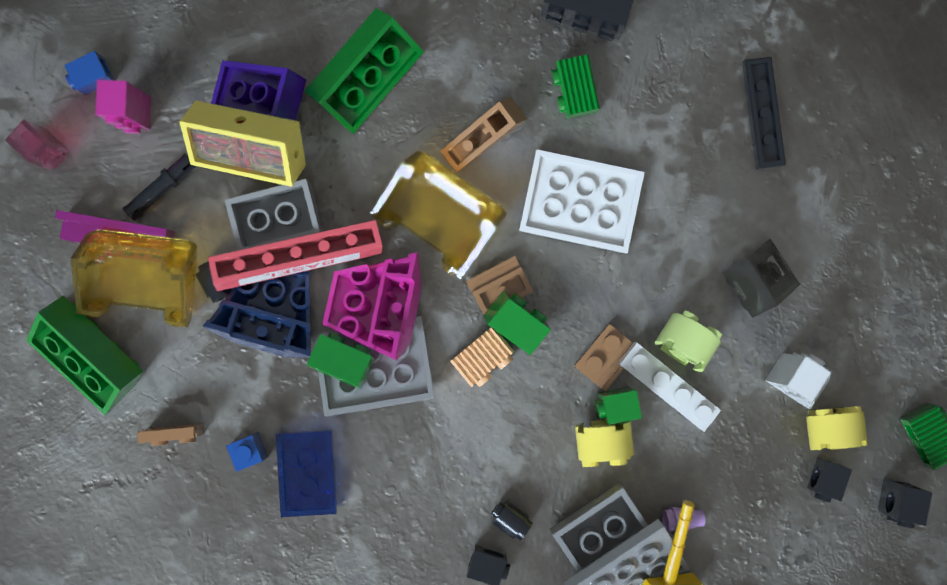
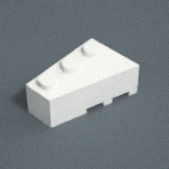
(800, 377)

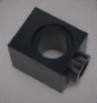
(829, 480)
(488, 566)

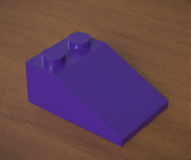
(259, 89)

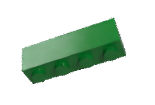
(364, 70)
(83, 354)

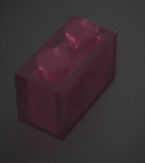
(37, 145)

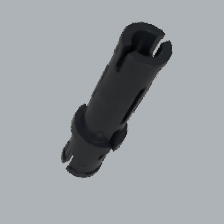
(168, 179)

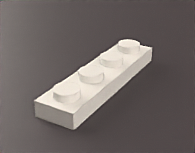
(669, 386)

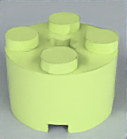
(688, 340)

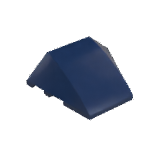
(268, 316)

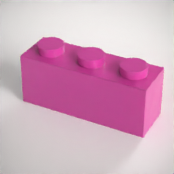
(123, 106)

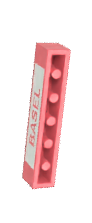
(295, 255)

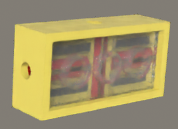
(243, 143)

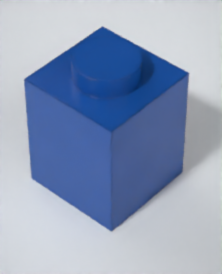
(86, 71)
(247, 451)

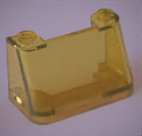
(439, 210)
(135, 273)

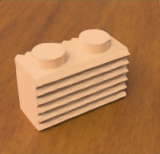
(482, 357)

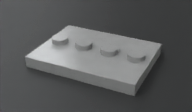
(388, 380)
(631, 561)

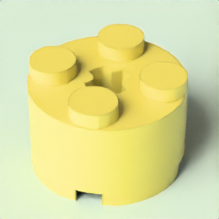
(836, 430)
(604, 443)

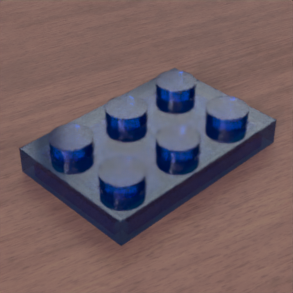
(306, 473)

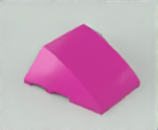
(376, 304)

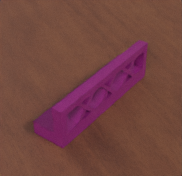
(76, 226)

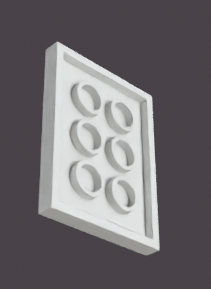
(581, 201)

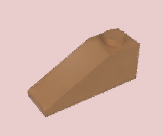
(484, 133)

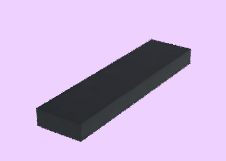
(764, 113)

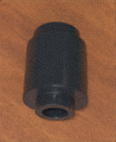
(205, 279)
(511, 520)

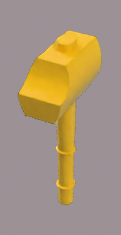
(675, 555)

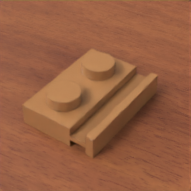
(491, 283)
(602, 357)
(161, 435)

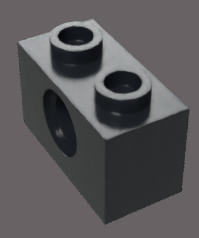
(904, 503)

